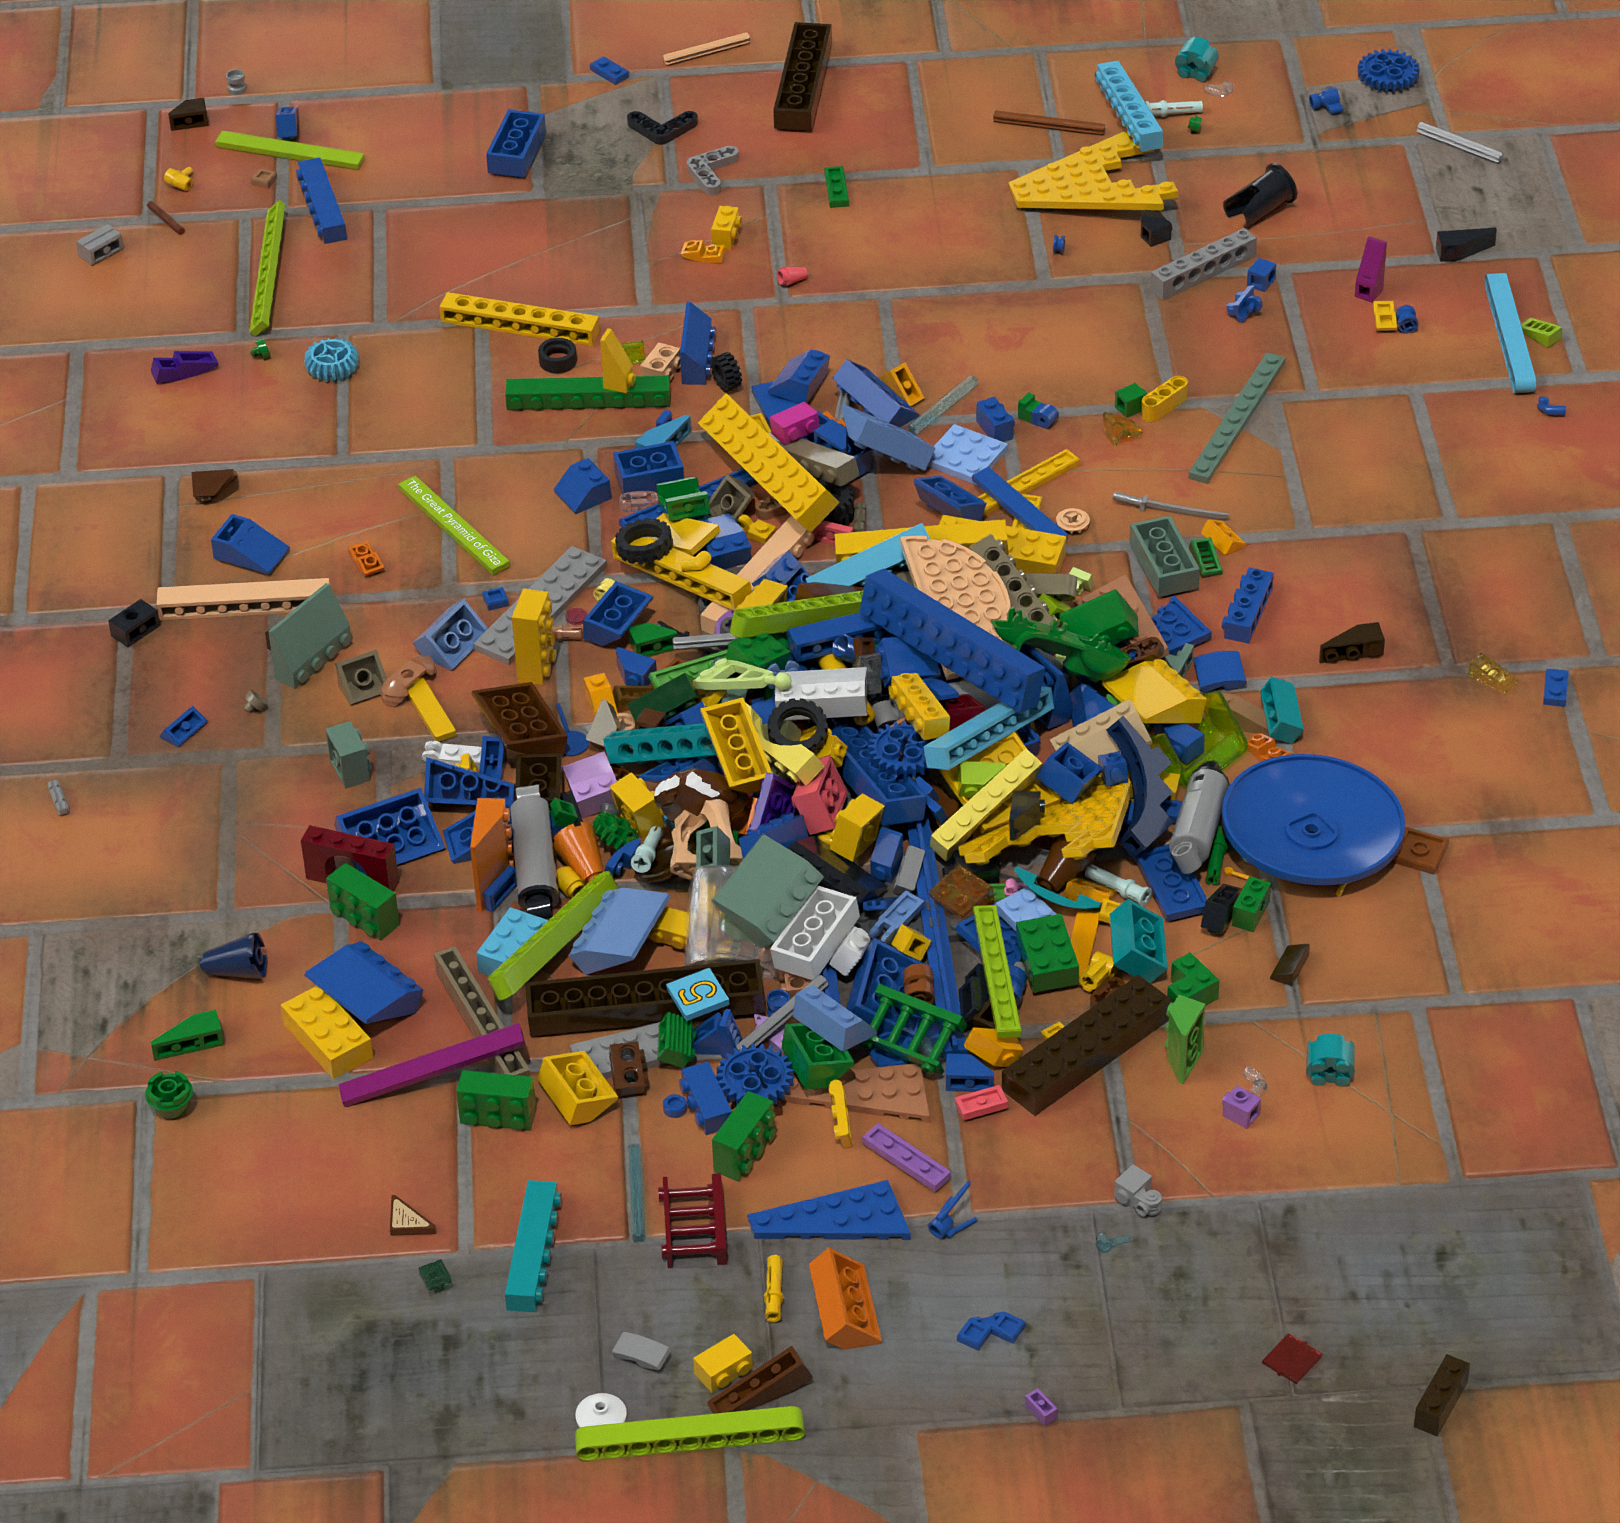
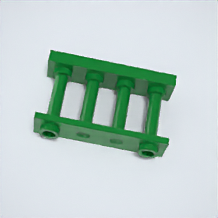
(929, 1014)

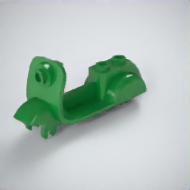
(1082, 654)

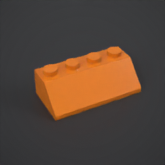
(844, 1300)

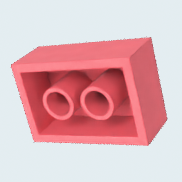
(821, 798)

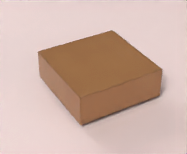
(264, 178)

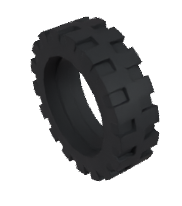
(644, 553)
(803, 708)

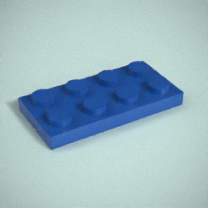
(1175, 892)

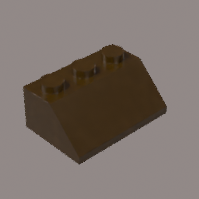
(541, 770)

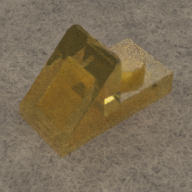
(1118, 426)

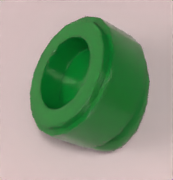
(260, 349)

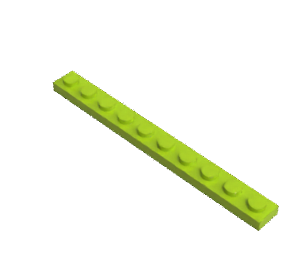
(267, 269)

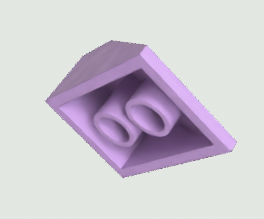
(590, 783)

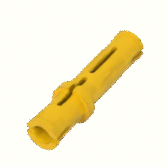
(773, 1296)

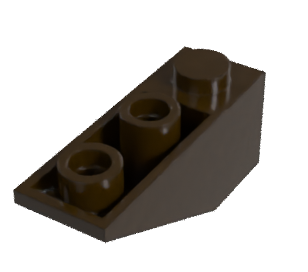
(1355, 643)

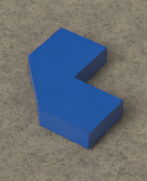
(1002, 1325)

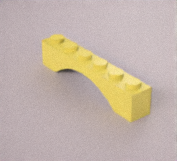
(796, 759)
(967, 819)

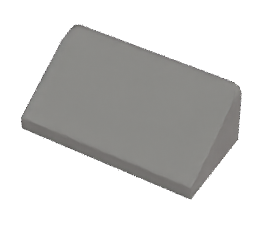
(908, 870)

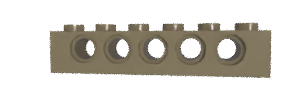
(990, 549)

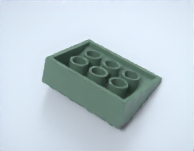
(308, 637)
(767, 890)

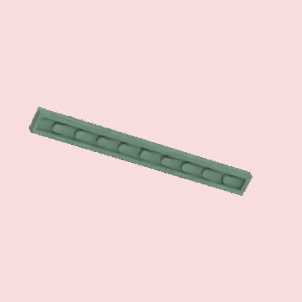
(1236, 418)

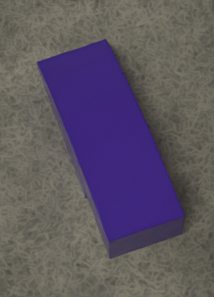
(182, 365)

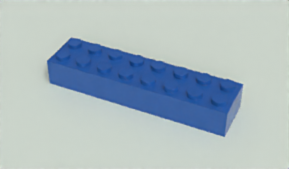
(899, 795)

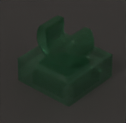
(435, 1276)

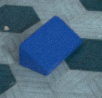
(184, 727)

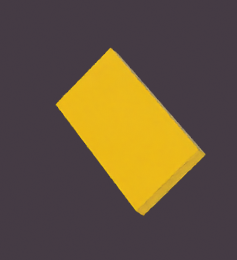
(690, 534)

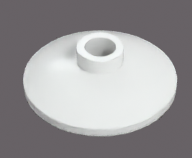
(589, 1412)

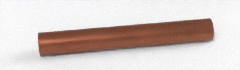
(165, 217)

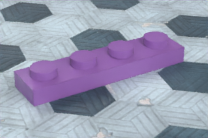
(906, 1157)

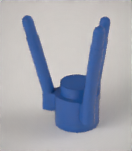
(942, 1223)

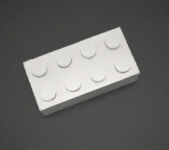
(815, 933)

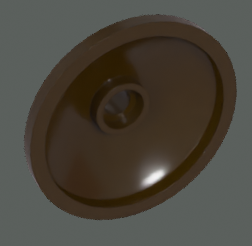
(660, 866)

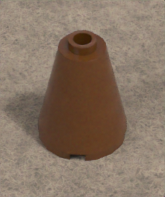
(1060, 870)

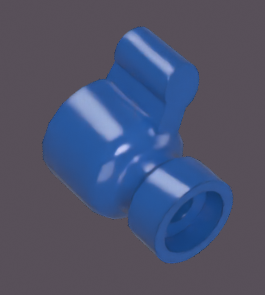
(1329, 99)

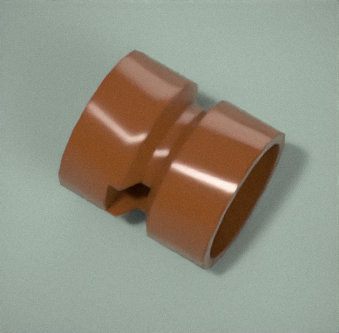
(919, 982)

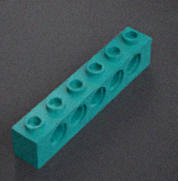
(619, 752)

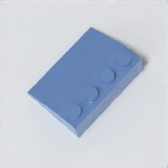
(887, 439)
(617, 928)

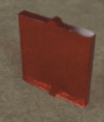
(1292, 1358)

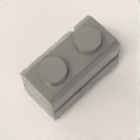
(99, 244)

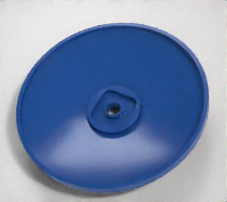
(1285, 796)

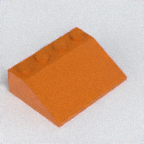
(490, 845)

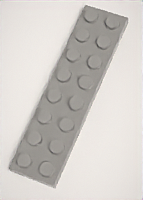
(562, 581)

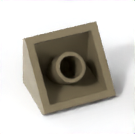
(360, 676)

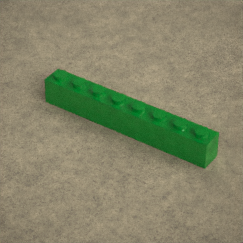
(584, 393)

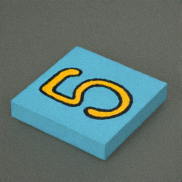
(697, 994)

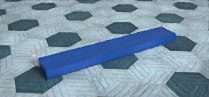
(1015, 503)

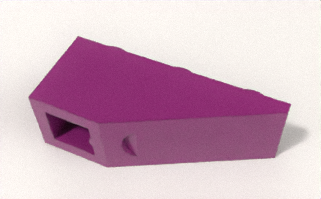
(1371, 270)

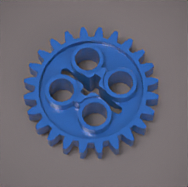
(1388, 70)
(890, 745)
(755, 1071)

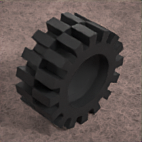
(726, 371)

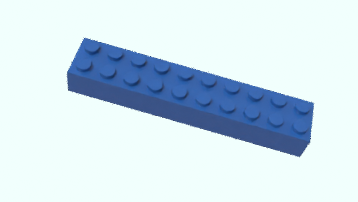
(952, 640)

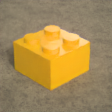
(637, 804)
(856, 827)

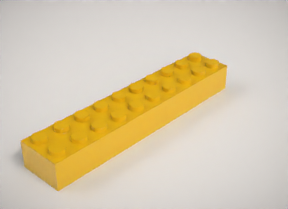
(768, 463)

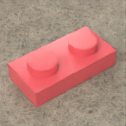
(826, 531)
(981, 1102)

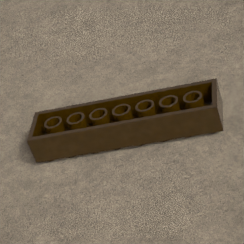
(802, 76)
(1086, 1045)

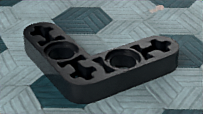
(662, 133)

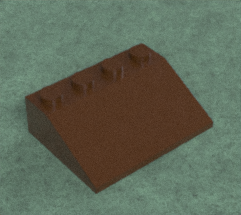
(522, 719)

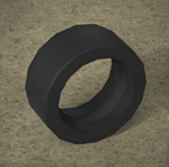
(561, 364)

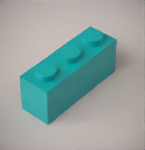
(1281, 710)

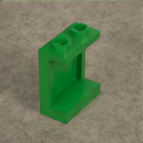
(682, 499)

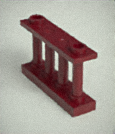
(715, 1228)

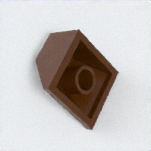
(211, 483)

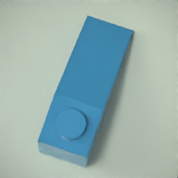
(674, 431)

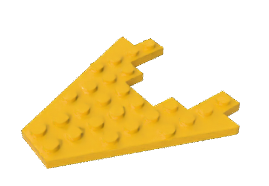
(1083, 183)
(1088, 822)

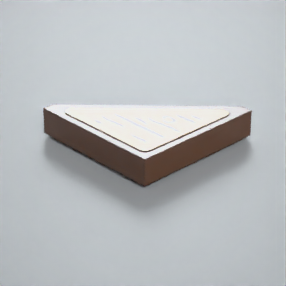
(407, 1221)

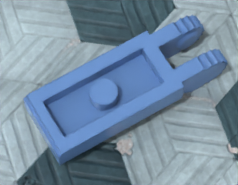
(899, 913)

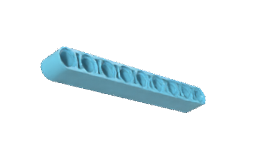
(1510, 333)

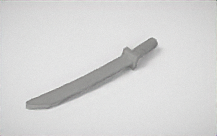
(1144, 502)

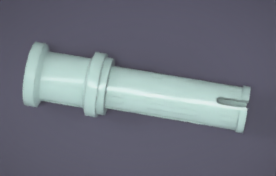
(1195, 106)
(646, 852)
(1126, 888)

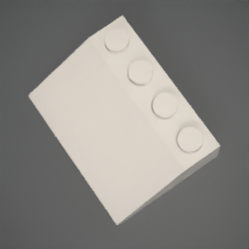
(834, 690)

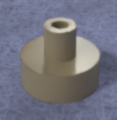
(254, 701)

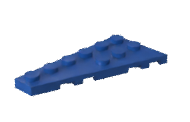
(1177, 627)
(839, 1215)

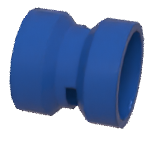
(1407, 319)
(776, 1000)

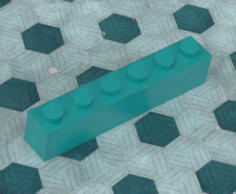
(532, 1246)

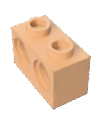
(661, 361)

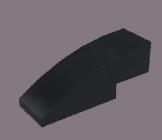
(973, 993)

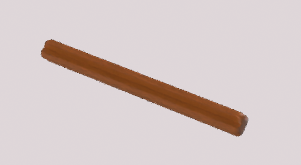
(1049, 122)

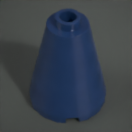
(237, 958)

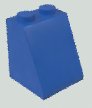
(901, 658)

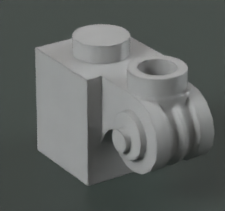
(1136, 1191)

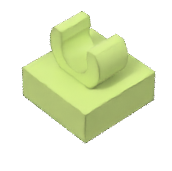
(1084, 580)

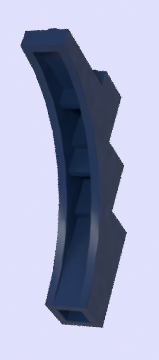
(1149, 789)

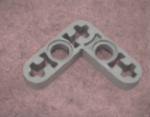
(722, 156)

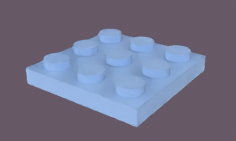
(965, 453)

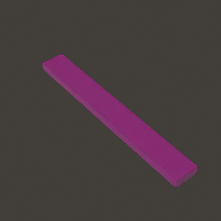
(431, 1065)

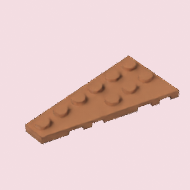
(1145, 623)
(873, 1091)

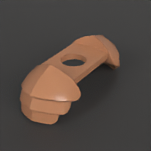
(394, 688)

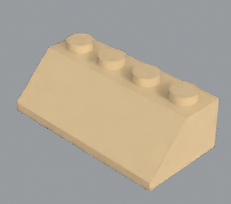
(1092, 736)

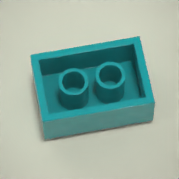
(1138, 941)

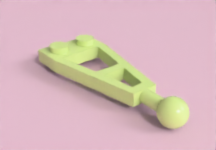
(750, 677)

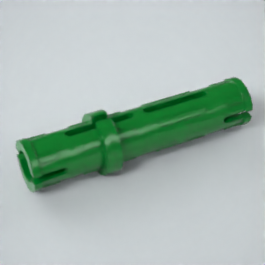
(1216, 857)

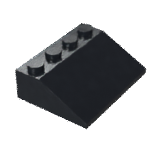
(838, 871)

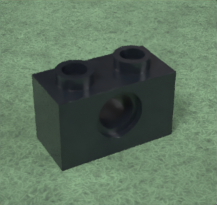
(134, 623)

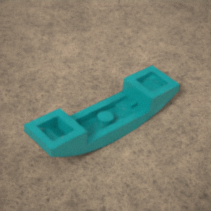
(1030, 879)

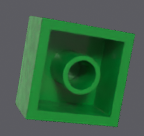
(758, 651)

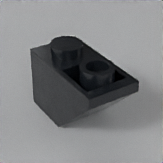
(1155, 228)

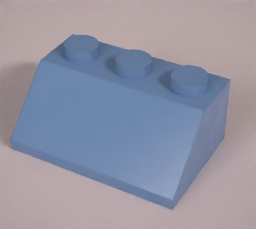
(451, 635)
(830, 1019)

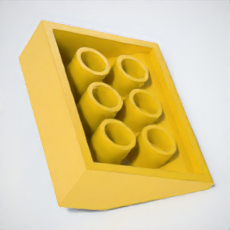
(1158, 693)

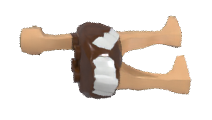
(696, 802)

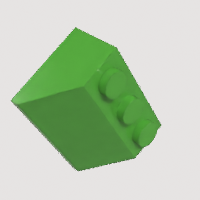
(1184, 1035)

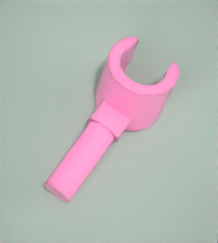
(1012, 886)

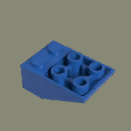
(247, 545)
(786, 571)

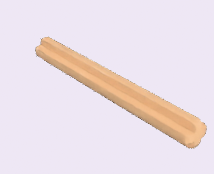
(706, 48)

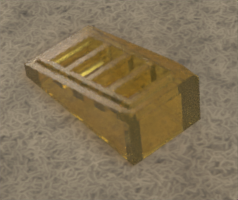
(1482, 665)

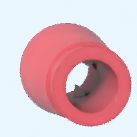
(790, 275)

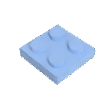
(1022, 906)

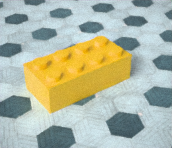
(533, 636)
(327, 1031)

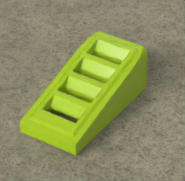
(1545, 332)

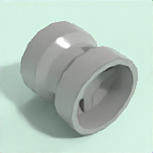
(236, 82)

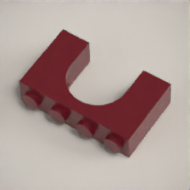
(374, 856)

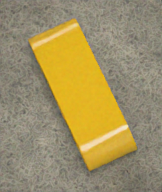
(1164, 398)

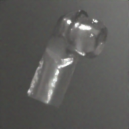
(1257, 1078)

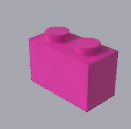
(794, 423)

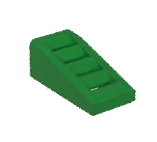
(1205, 544)

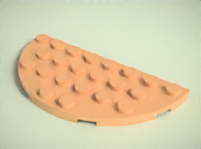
(957, 580)

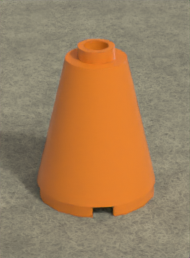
(579, 850)

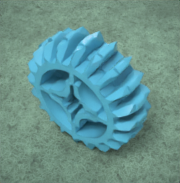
(331, 360)

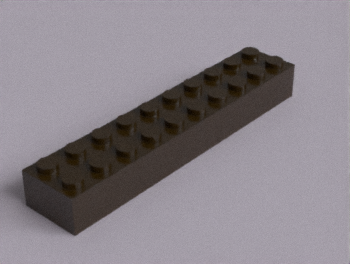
(633, 997)

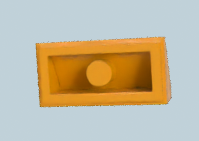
(1222, 536)
(1088, 889)

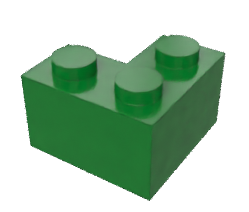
(1193, 980)

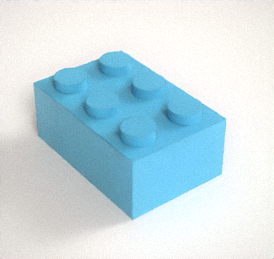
(506, 938)

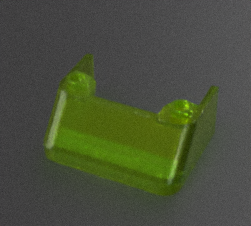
(1222, 739)

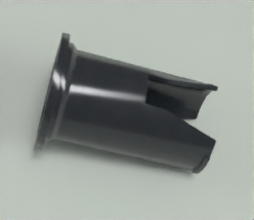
(1262, 195)

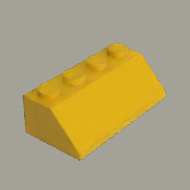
(736, 745)

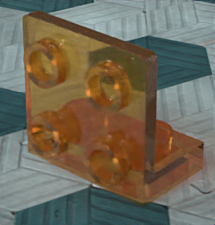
(962, 891)

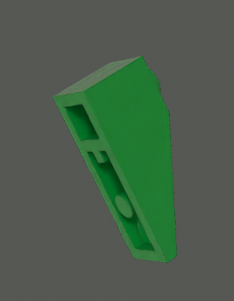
(193, 1034)

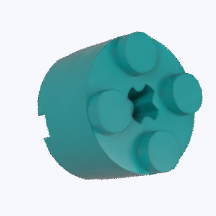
(1196, 59)
(1330, 1060)

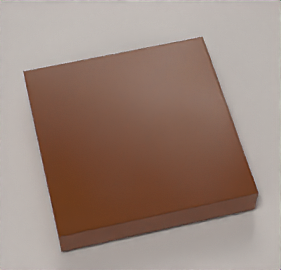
(1421, 850)

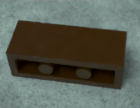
(1441, 1395)

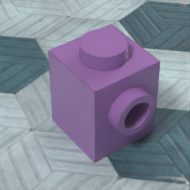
(1241, 1106)

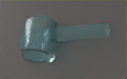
(1106, 1244)

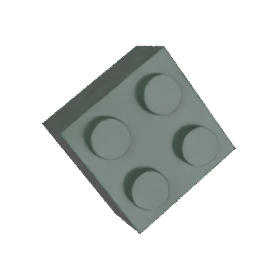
(348, 754)

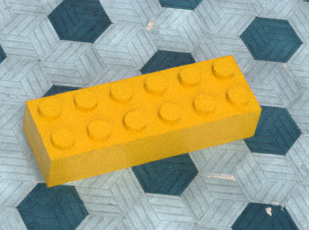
(1029, 548)

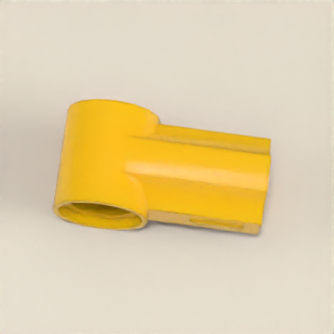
(1098, 971)

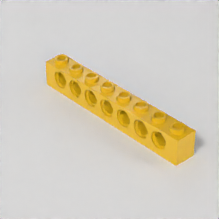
(519, 318)

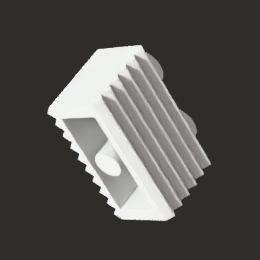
(850, 950)

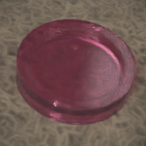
(575, 616)

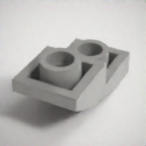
(643, 1350)

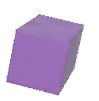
(1041, 1407)

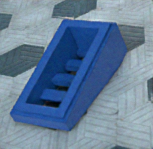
(729, 1033)

